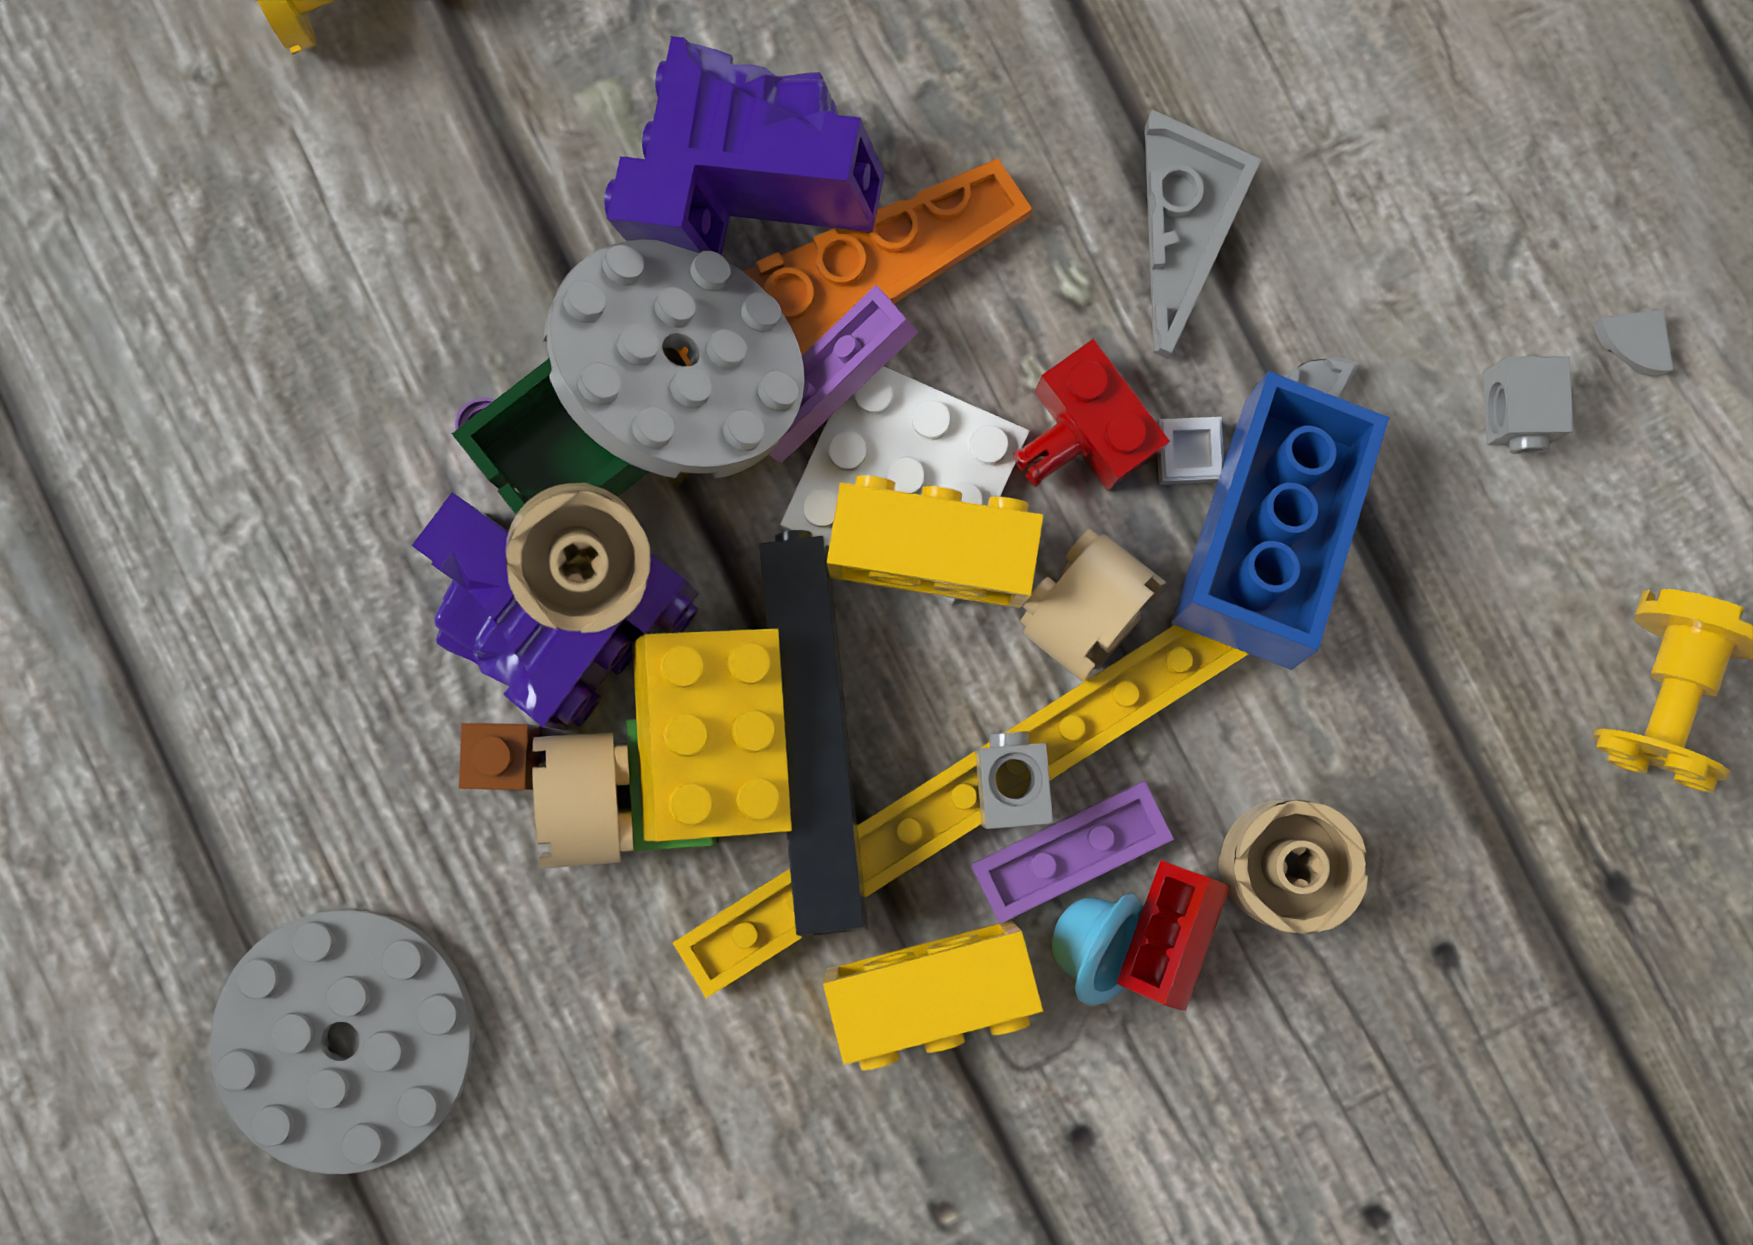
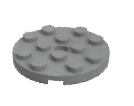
(637, 404)
(276, 1025)

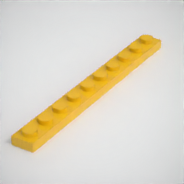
(950, 802)

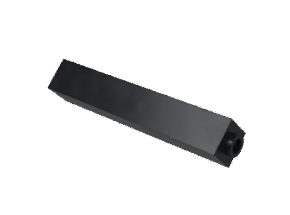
(820, 779)

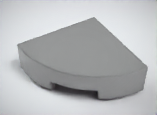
(1637, 340)
(1326, 375)

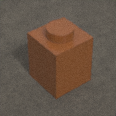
(498, 756)

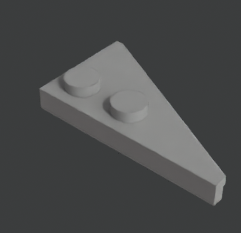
(1192, 201)

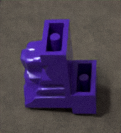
(744, 148)
(547, 669)

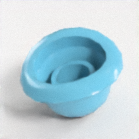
(1093, 943)

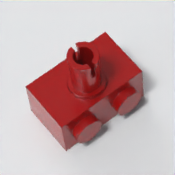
(1094, 419)

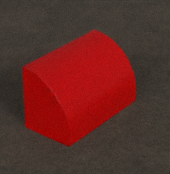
(1173, 935)

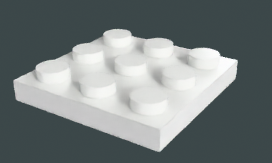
(907, 436)

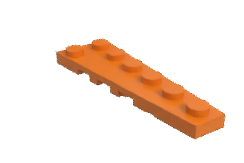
(906, 250)

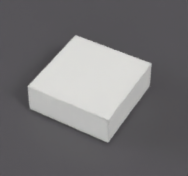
(1193, 451)

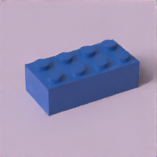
(1281, 521)

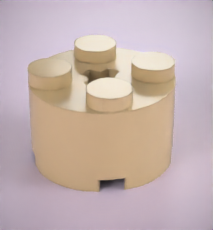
(571, 596)
(1090, 605)
(579, 800)
(1329, 861)

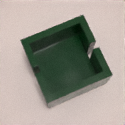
(535, 444)

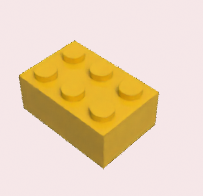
(934, 542)
(711, 734)
(931, 994)

